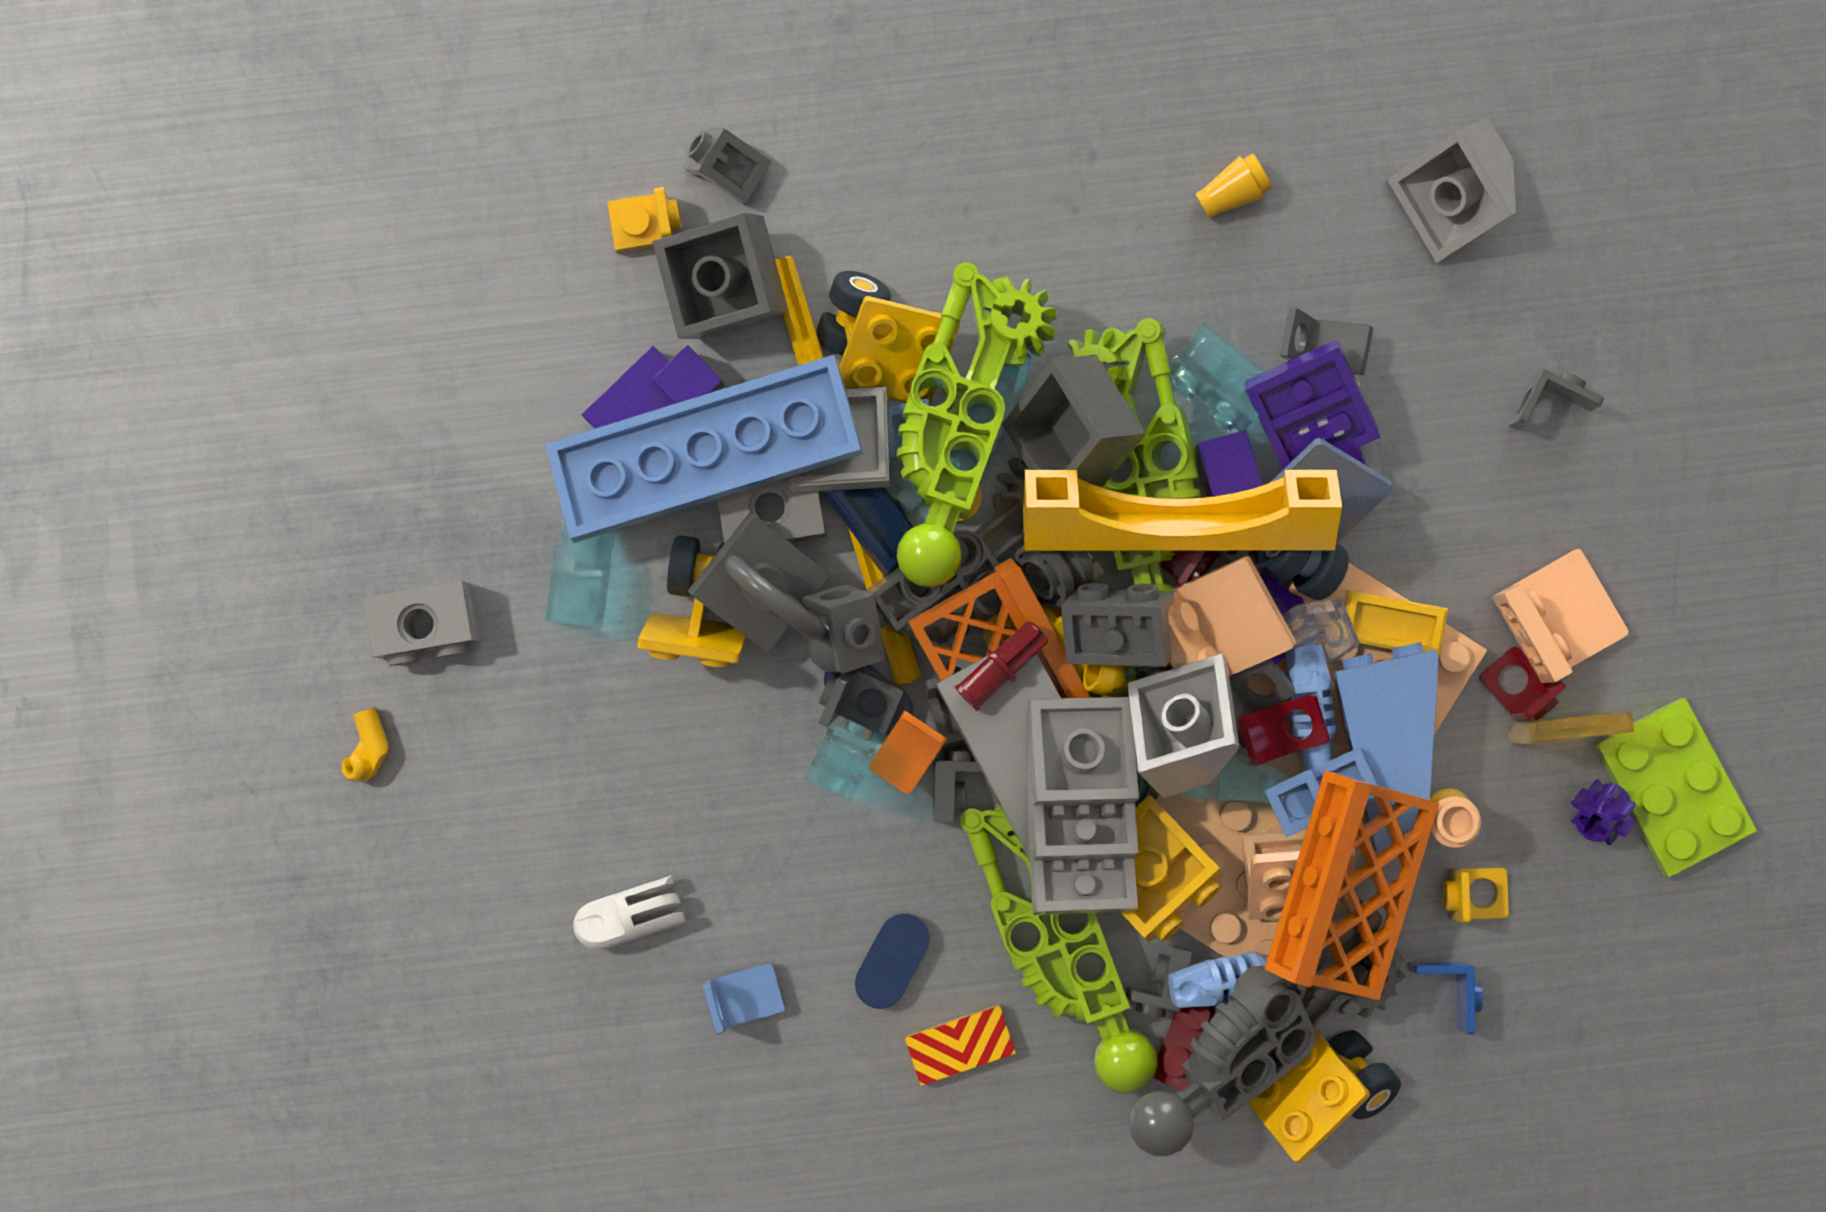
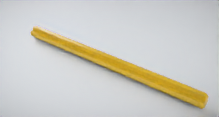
(807, 349)

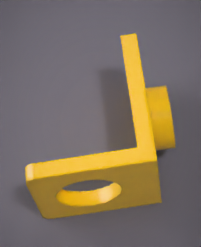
(1457, 894)

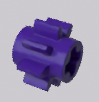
(1603, 812)

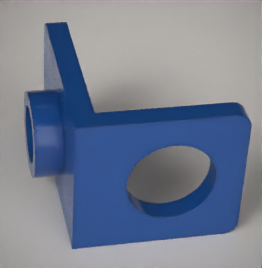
(1468, 991)

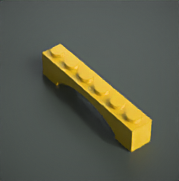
(1286, 514)

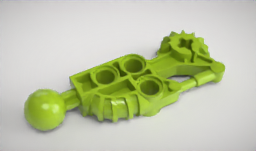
(1168, 425)
(930, 551)
(1124, 1057)

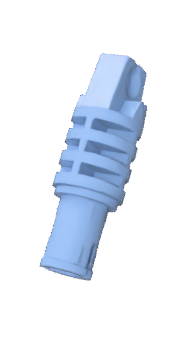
(1309, 675)
(1211, 980)

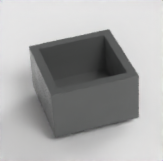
(1074, 421)

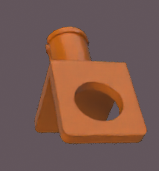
(907, 753)

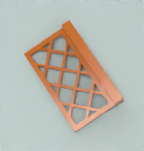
(1020, 605)
(1322, 879)

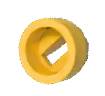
(1104, 678)

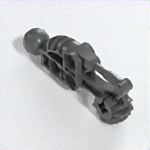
(898, 604)
(1252, 1045)

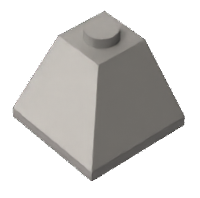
(1458, 188)
(1184, 725)

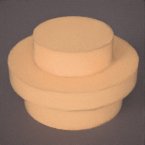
(1456, 822)

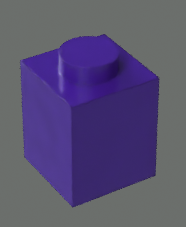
(1227, 464)

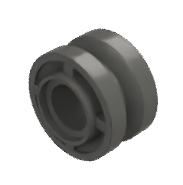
(1055, 573)

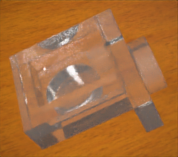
(1323, 624)

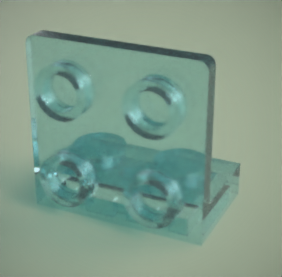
(1216, 376)

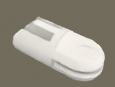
(614, 920)

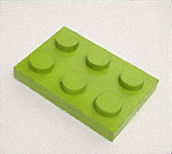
(1678, 785)

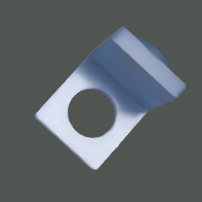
(743, 996)

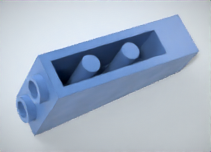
(1392, 718)

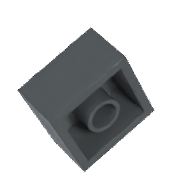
(720, 276)

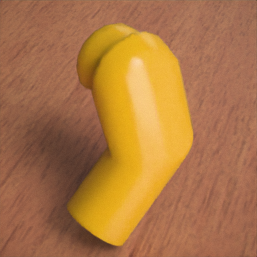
(371, 749)

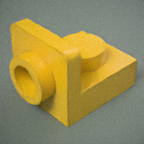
(643, 220)

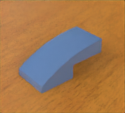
(1296, 796)

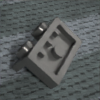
(1117, 625)

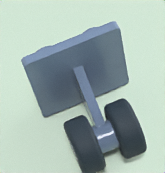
(1361, 490)

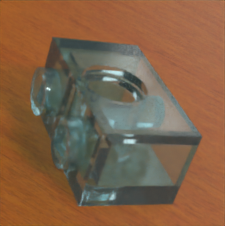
(842, 758)

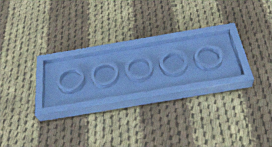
(704, 449)

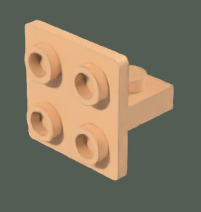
(1269, 871)

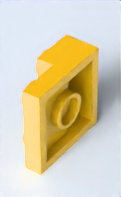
(1168, 873)

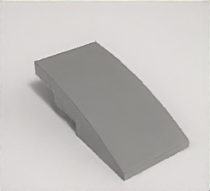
(1000, 736)
(1082, 805)

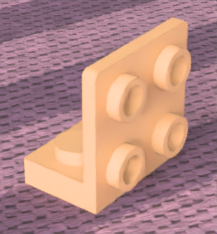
(1227, 615)
(1560, 616)

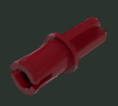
(1002, 665)

